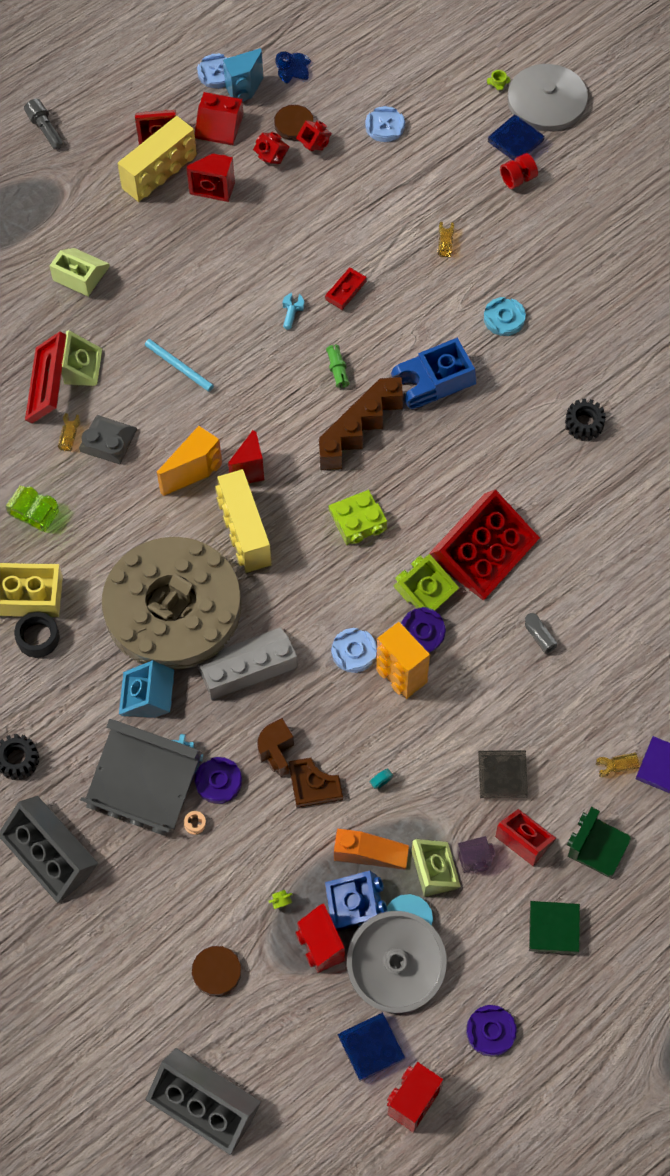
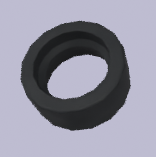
(33, 619)

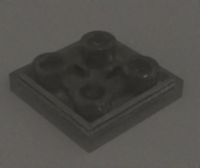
(502, 774)

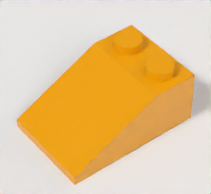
(190, 462)

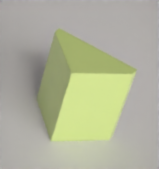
(80, 361)
(434, 866)

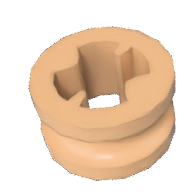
(188, 826)

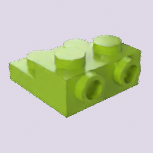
(358, 517)
(425, 583)

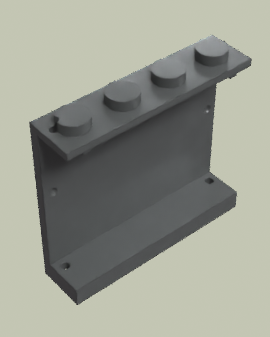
(142, 777)

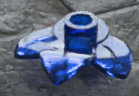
(294, 66)

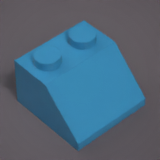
(243, 74)
(146, 690)

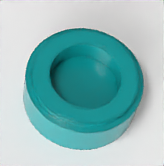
(381, 778)

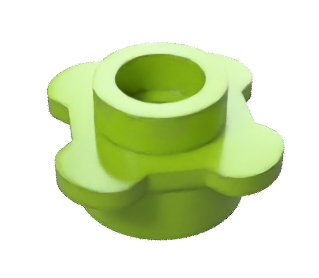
(498, 79)
(280, 899)

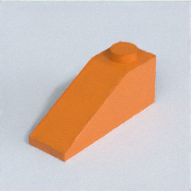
(369, 849)

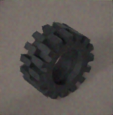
(588, 409)
(24, 767)

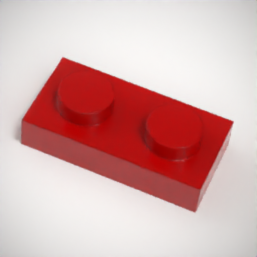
(345, 288)

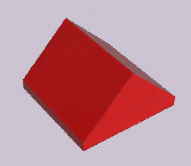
(249, 459)
(524, 836)

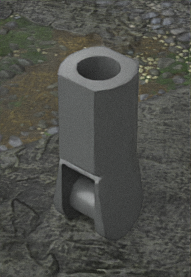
(540, 633)

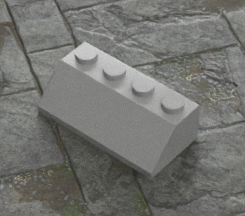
(248, 663)

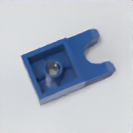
(437, 373)

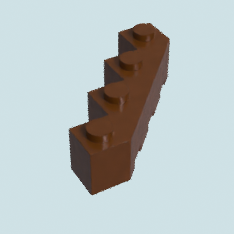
(362, 415)

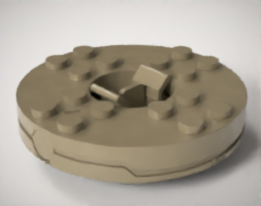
(171, 602)

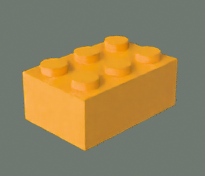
(402, 660)

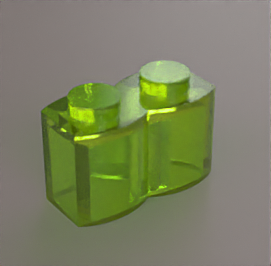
(32, 508)

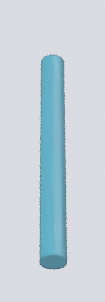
(179, 365)

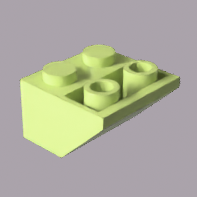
(78, 270)

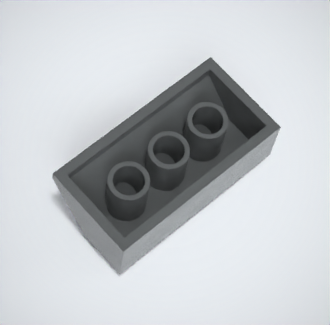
(47, 848)
(202, 1100)

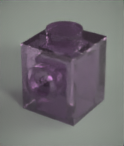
(475, 854)

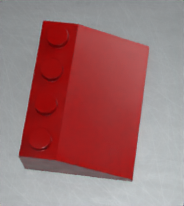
(485, 544)

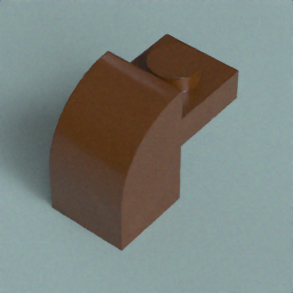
(271, 742)

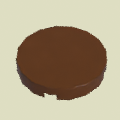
(290, 120)
(216, 971)

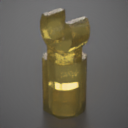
(445, 240)
(68, 433)
(618, 763)

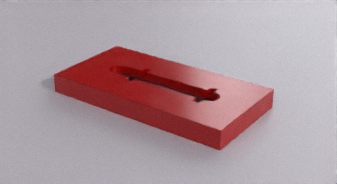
(54, 350)

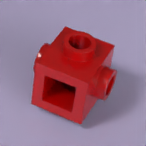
(314, 135)
(271, 148)

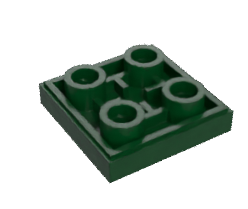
(554, 927)

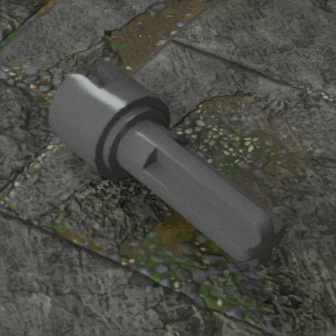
(39, 115)

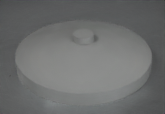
(547, 97)
(396, 961)

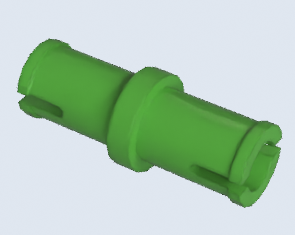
(337, 366)

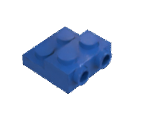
(354, 899)

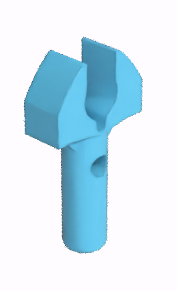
(292, 309)

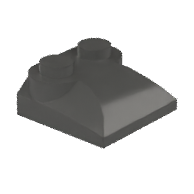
(107, 439)

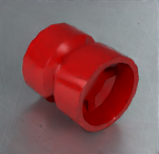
(519, 171)

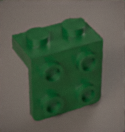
(598, 844)

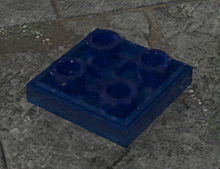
(515, 137)
(371, 1047)

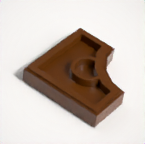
(312, 785)

